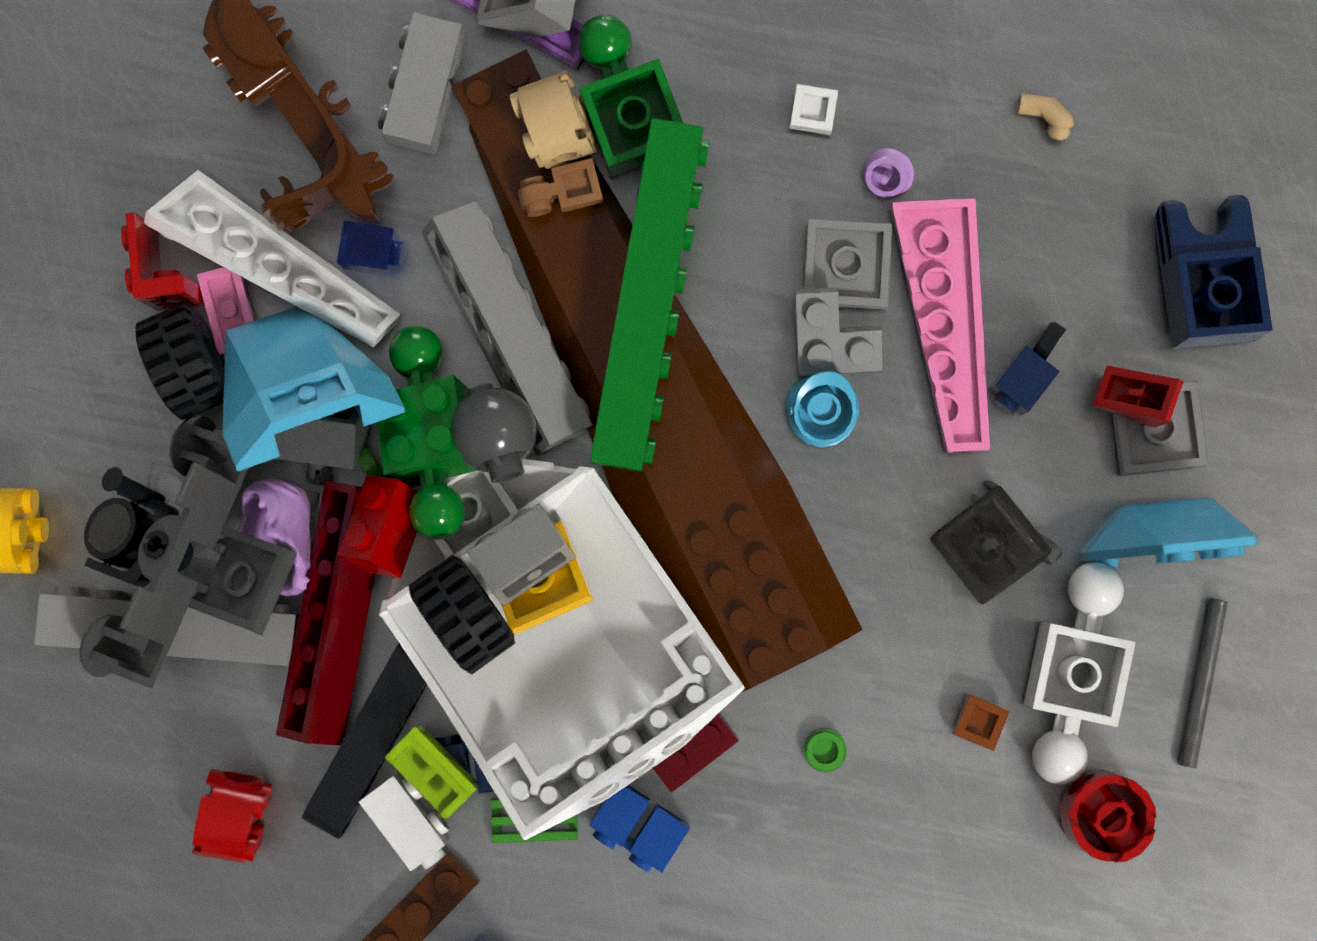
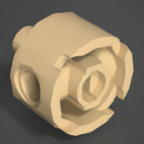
(554, 121)

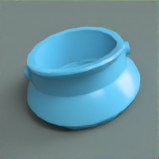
(822, 408)

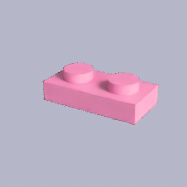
(225, 302)

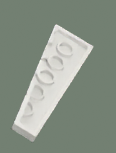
(245, 242)

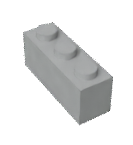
(422, 83)

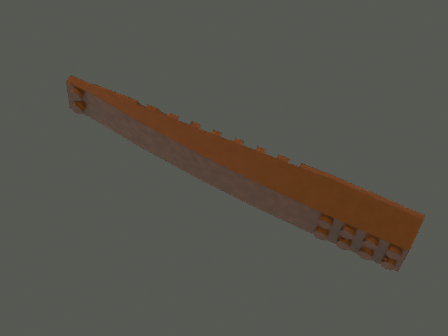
(714, 494)

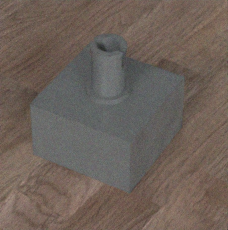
(325, 444)

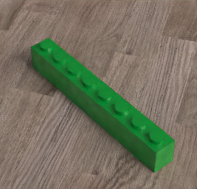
(647, 295)

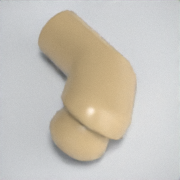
(1049, 108)

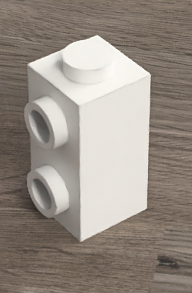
(406, 822)

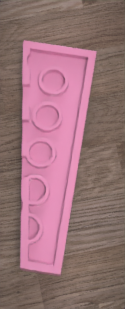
(945, 291)

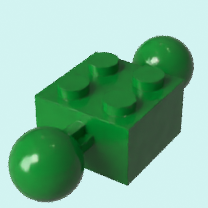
(625, 99)
(419, 442)

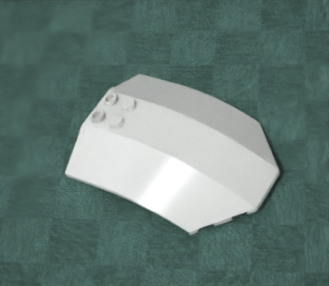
(585, 694)

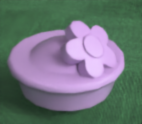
(888, 173)

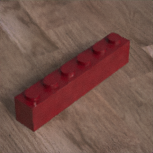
(327, 630)

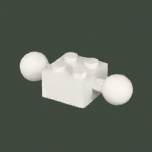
(1078, 673)

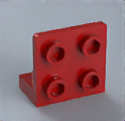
(145, 278)

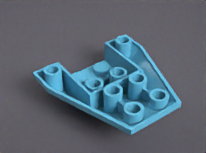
(290, 374)
(1169, 532)

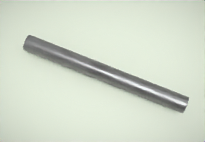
(1203, 683)

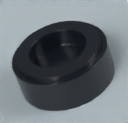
(1049, 340)

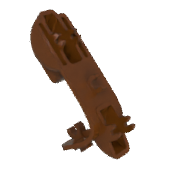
(262, 69)

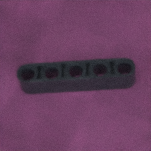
(366, 745)

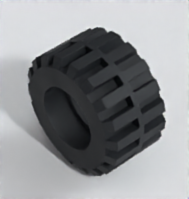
(182, 360)
(461, 614)

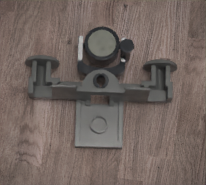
(159, 546)

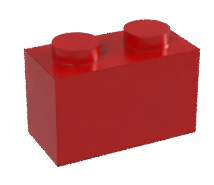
(380, 528)

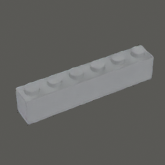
(505, 322)
(67, 616)

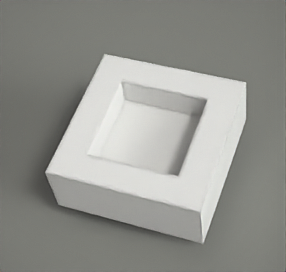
(813, 109)

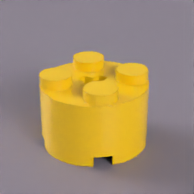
(21, 530)

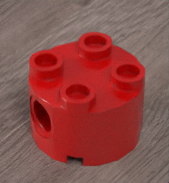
(229, 816)
(1108, 816)

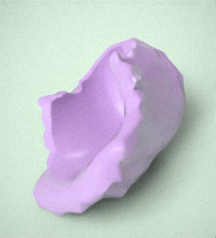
(280, 514)

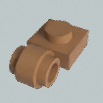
(573, 186)

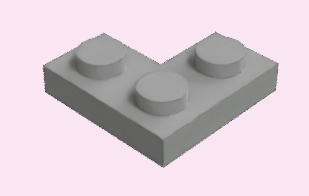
(825, 345)

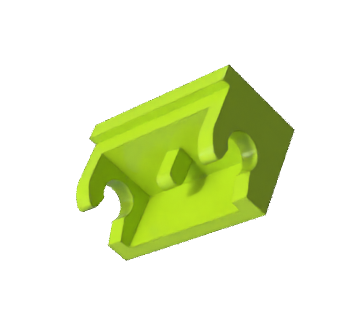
(432, 771)

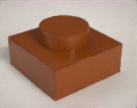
(980, 722)

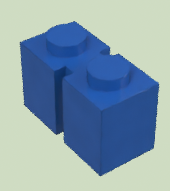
(655, 840)

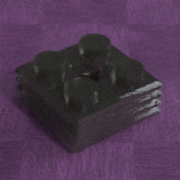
(987, 571)

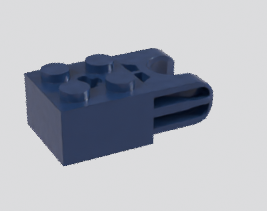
(1208, 268)

